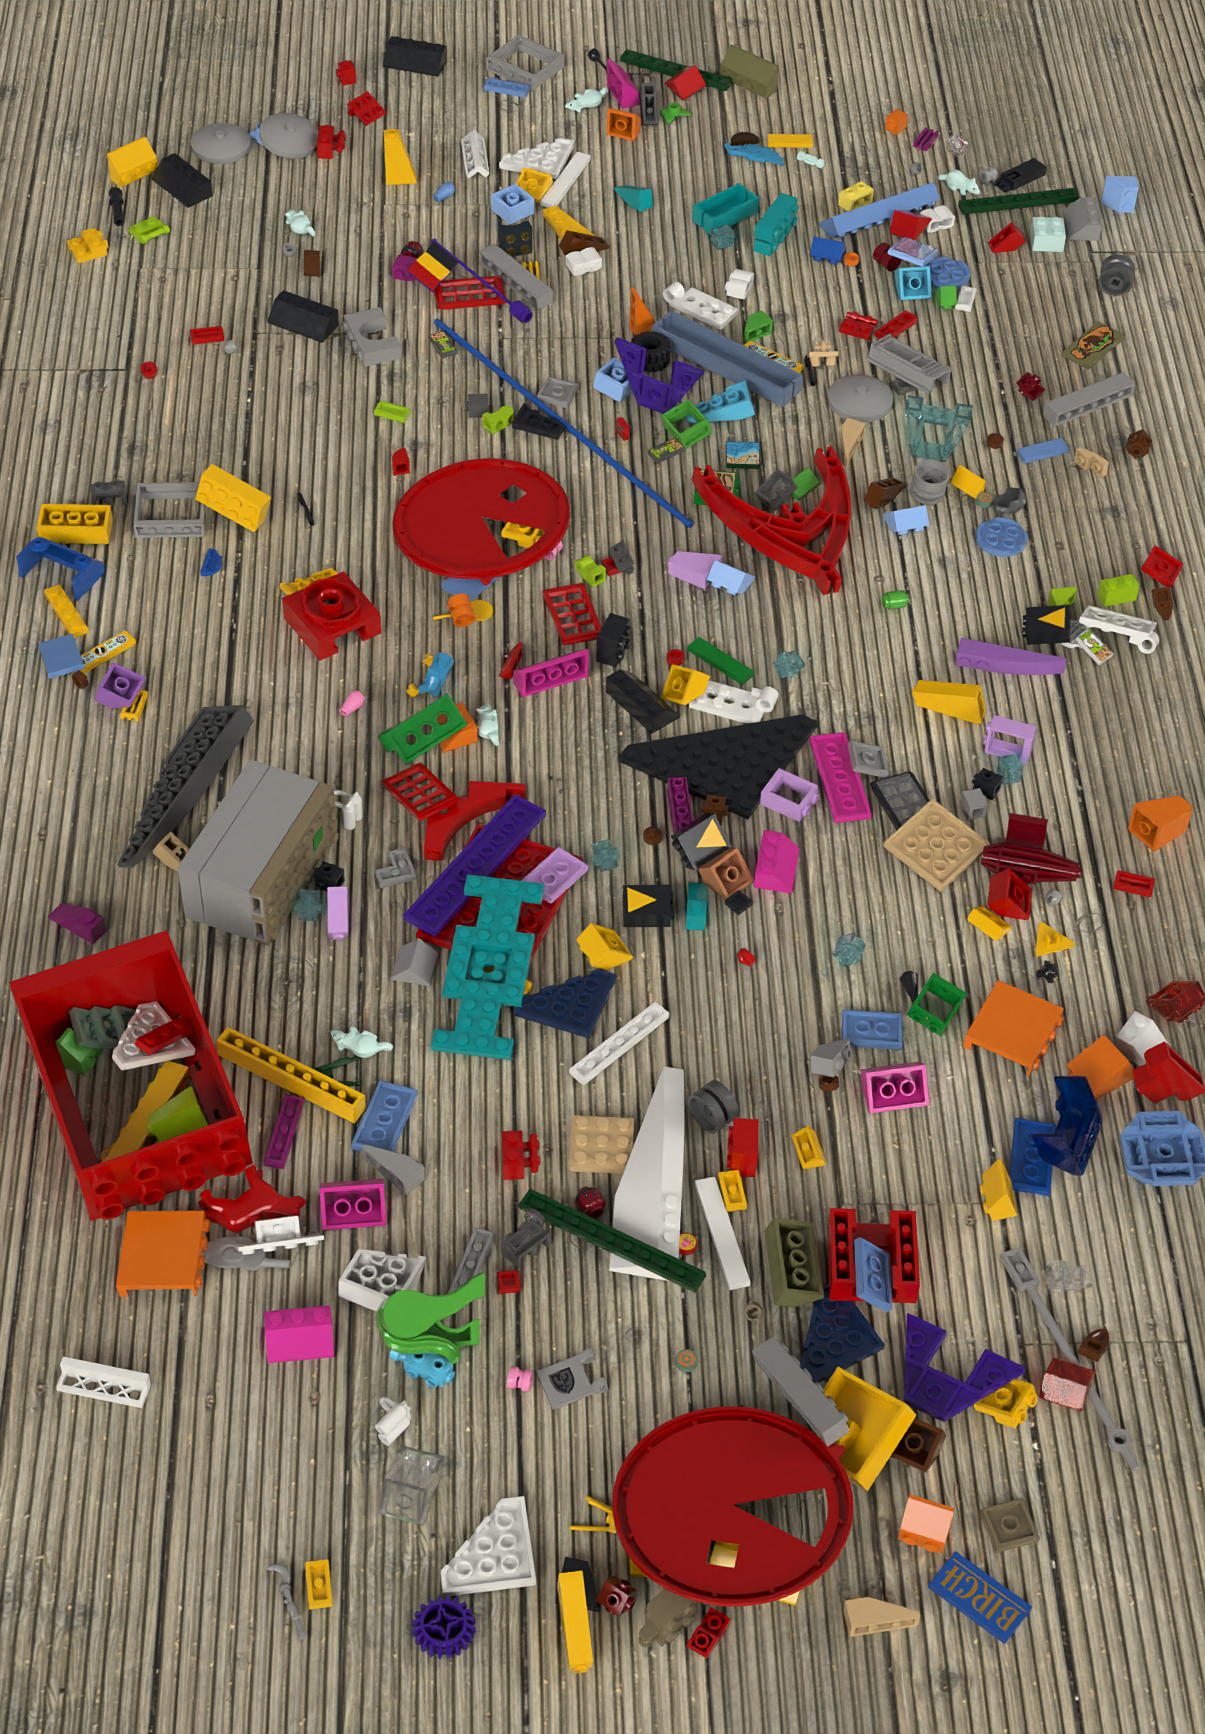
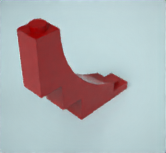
(482, 799)

